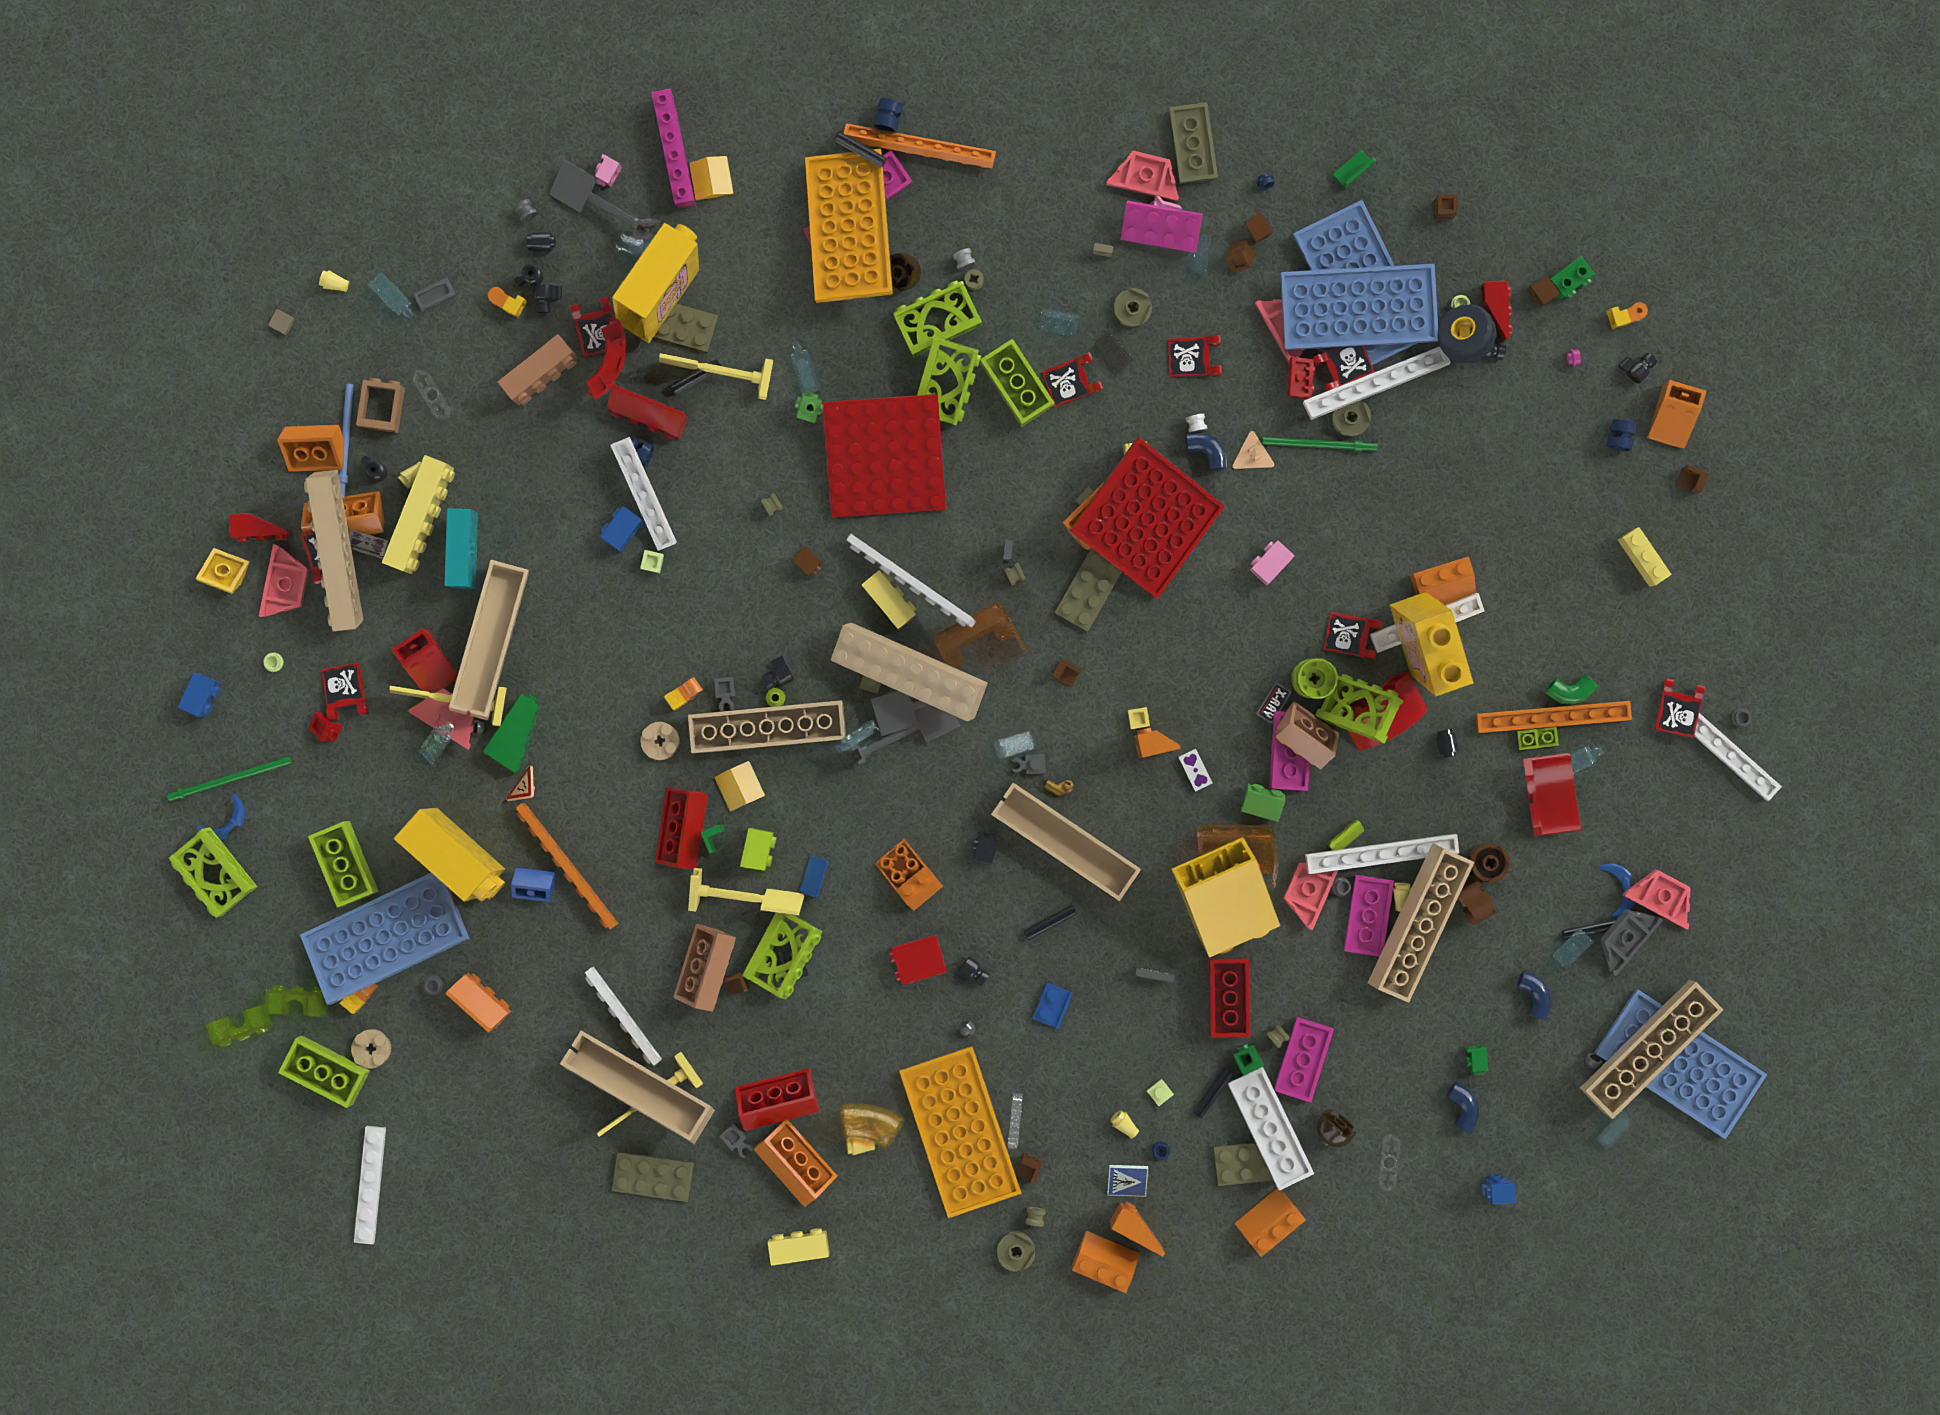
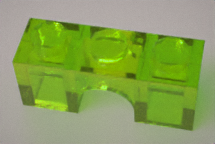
(279, 1000)
(223, 1030)

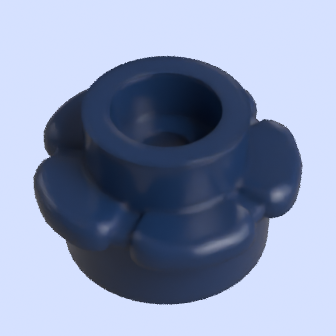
(1265, 181)
(1160, 1155)

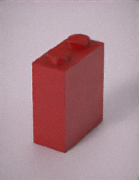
(918, 959)

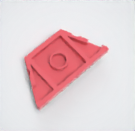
(1146, 175)
(1273, 317)
(283, 584)
(438, 714)
(1308, 893)
(1662, 896)

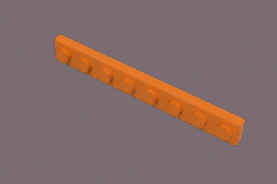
(921, 146)
(1553, 717)
(561, 860)

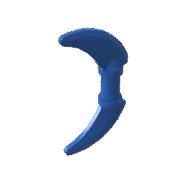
(236, 820)
(1623, 875)

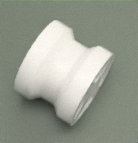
(1196, 423)

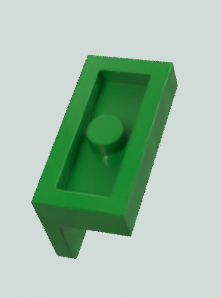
(1353, 169)
(707, 834)

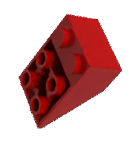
(425, 661)

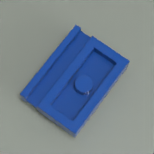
(1052, 1005)

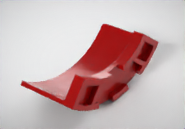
(612, 361)
(1407, 714)
(1553, 794)

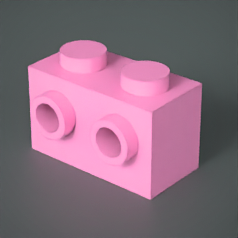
(1272, 562)

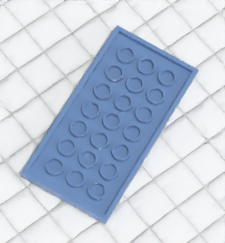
(1347, 242)
(1359, 306)
(384, 937)
(1701, 1080)

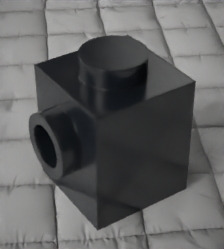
(985, 848)

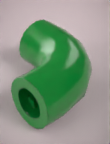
(1571, 694)

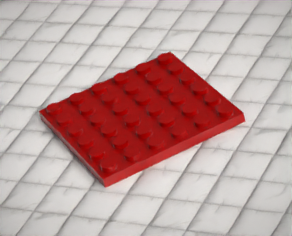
(884, 455)
(1147, 518)

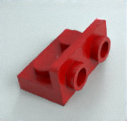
(1300, 378)

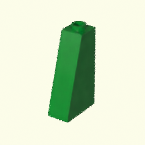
(514, 734)

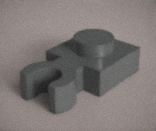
(725, 689)
(1034, 764)
(734, 1138)

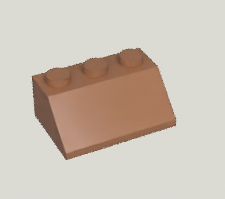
(1307, 735)

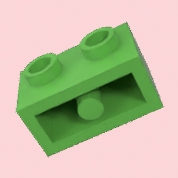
(1263, 802)

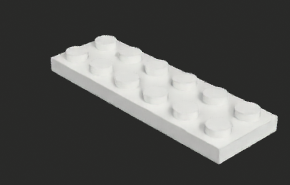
(1270, 1128)

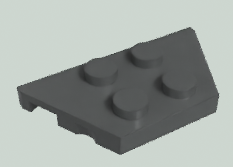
(1627, 937)

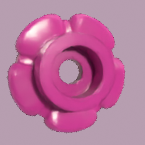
(1574, 357)

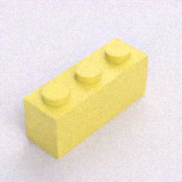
(1644, 557)
(889, 599)
(798, 1247)

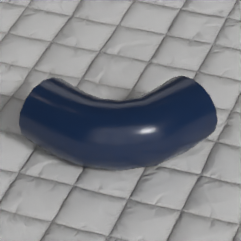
(1210, 447)
(1539, 993)
(1467, 1104)

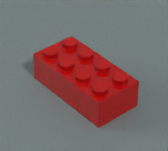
(1229, 997)

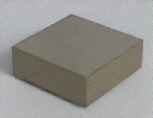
(1103, 250)
(281, 322)

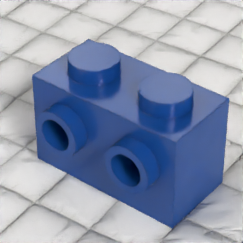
(621, 528)
(199, 695)
(533, 884)
(1498, 1189)

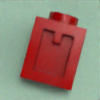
(323, 728)

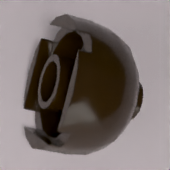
(904, 271)
(1334, 1130)

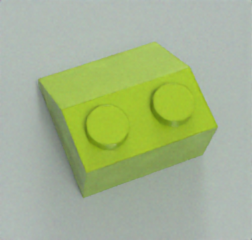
(757, 849)

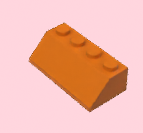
(362, 513)
(795, 1163)

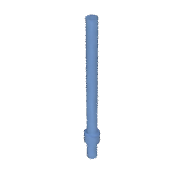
(343, 478)

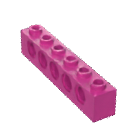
(673, 148)

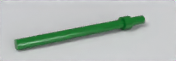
(1356, 446)

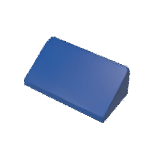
(814, 876)

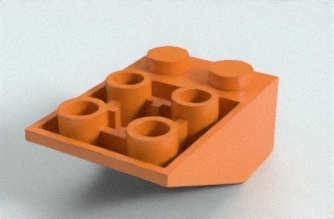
(1676, 413)
(908, 875)

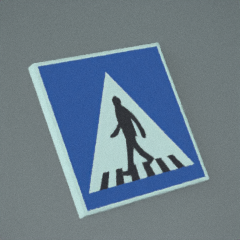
(1127, 1180)

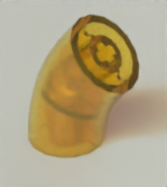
(870, 1123)

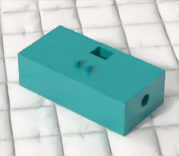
(461, 548)

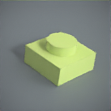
(652, 561)
(1160, 1092)

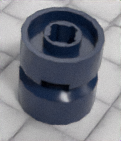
(888, 113)
(1621, 435)
(643, 450)

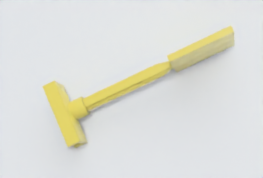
(761, 378)
(497, 706)
(772, 901)
(685, 1072)

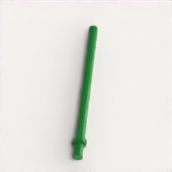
(182, 793)

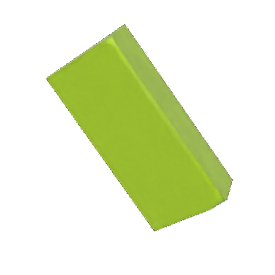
(1346, 836)

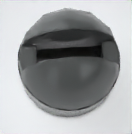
(480, 727)
(967, 1028)
(1593, 1061)

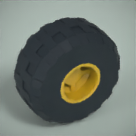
(1466, 333)

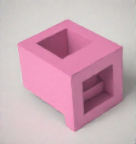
(607, 171)

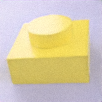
(1138, 718)

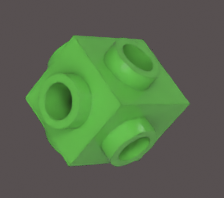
(808, 414)

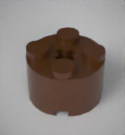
(1498, 866)
(1476, 903)

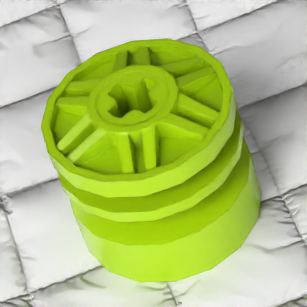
(1325, 680)

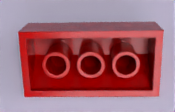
(647, 412)
(681, 828)
(776, 1099)

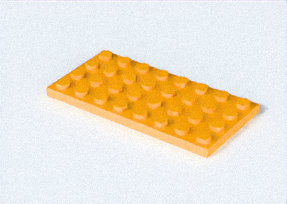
(848, 227)
(960, 1131)

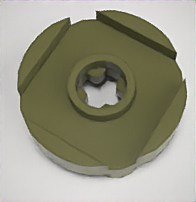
(1127, 298)
(1348, 428)
(1014, 1240)

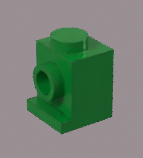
(1476, 1059)
(1248, 1066)

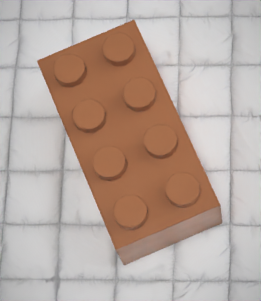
(538, 370)
(704, 967)

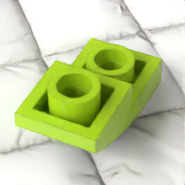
(1537, 738)

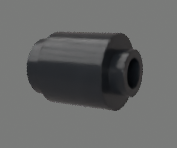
(541, 242)
(1447, 743)

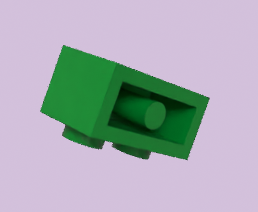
(1571, 277)

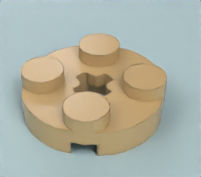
(670, 745)
(363, 1040)

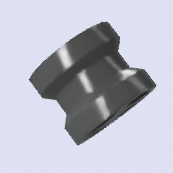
(525, 210)

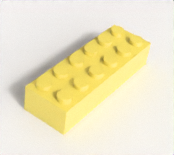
(418, 515)

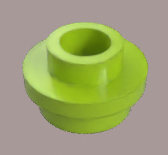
(780, 693)

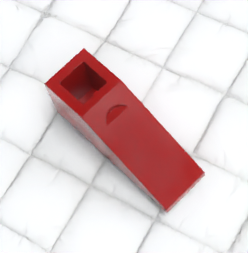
(1495, 302)
(250, 526)

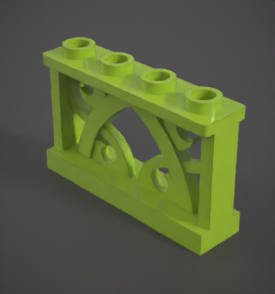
(963, 323)
(937, 355)
(1370, 729)
(213, 845)
(799, 956)

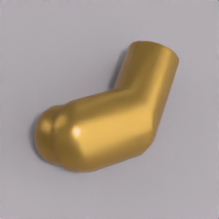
(1059, 789)

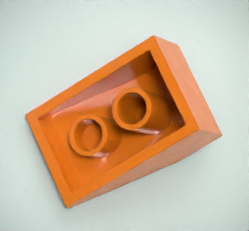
(1130, 1224)

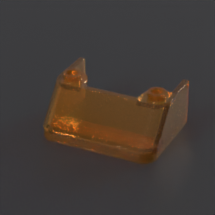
(987, 619)
(1258, 838)

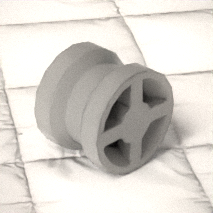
(964, 259)

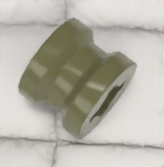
(975, 283)
(772, 504)
(1014, 574)
(1278, 1036)
(1035, 1216)

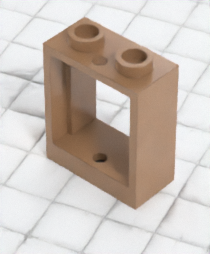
(392, 426)

